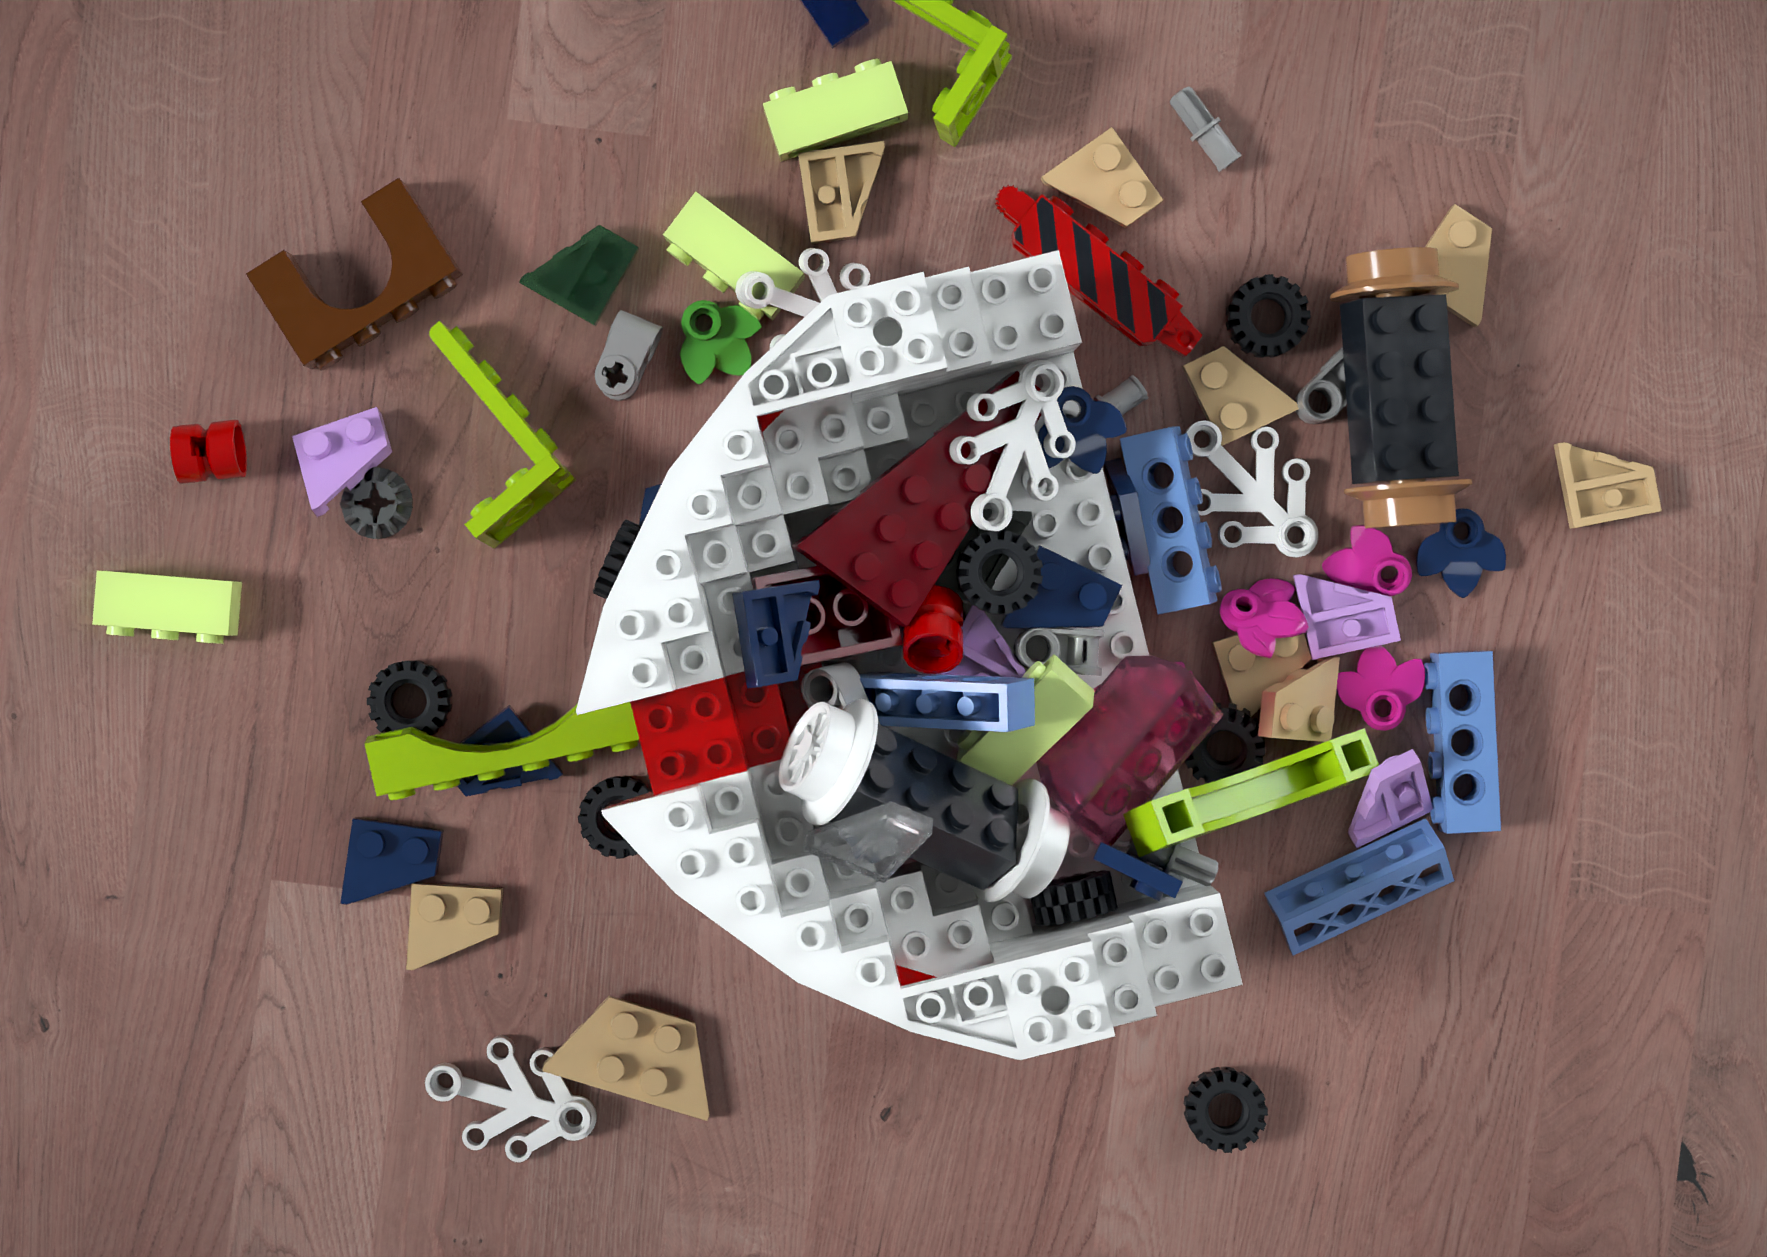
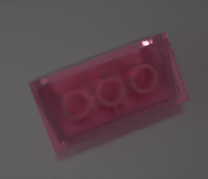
(1127, 744)

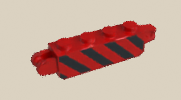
(1097, 274)

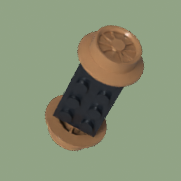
(1399, 387)

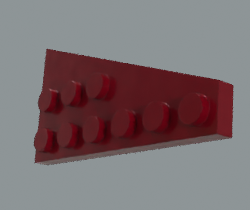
(909, 519)

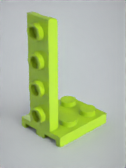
(977, 69)
(526, 489)

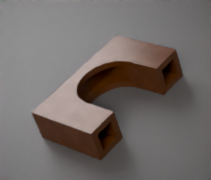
(418, 270)

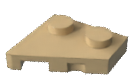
(1106, 180)
(838, 188)
(1463, 258)
(1235, 394)
(1604, 487)
(1249, 674)
(1301, 704)
(450, 919)

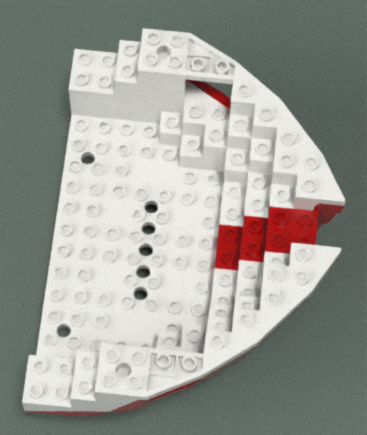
(774, 460)

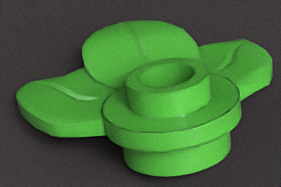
(720, 346)

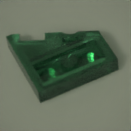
(584, 274)

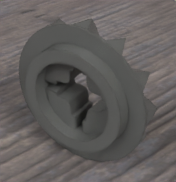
(390, 518)

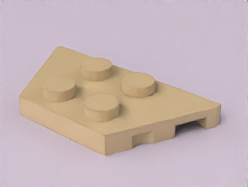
(636, 1056)

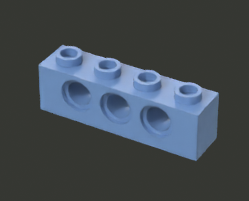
(1141, 457)
(951, 701)
(1481, 807)

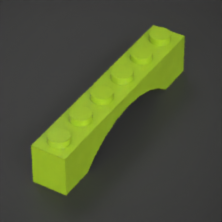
(414, 759)
(1250, 793)

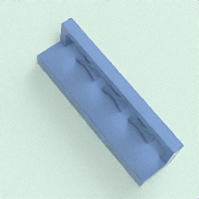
(1358, 881)

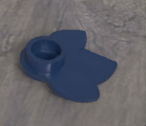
(1090, 429)
(1459, 559)

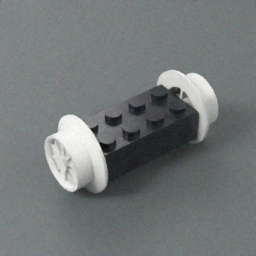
(982, 827)

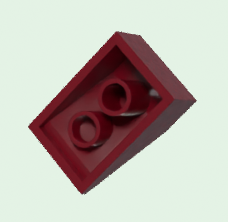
(839, 618)

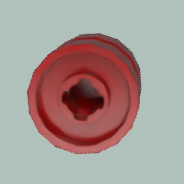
(224, 450)
(935, 633)

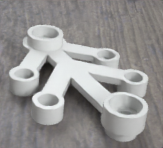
(791, 302)
(1019, 439)
(1258, 494)
(519, 1102)

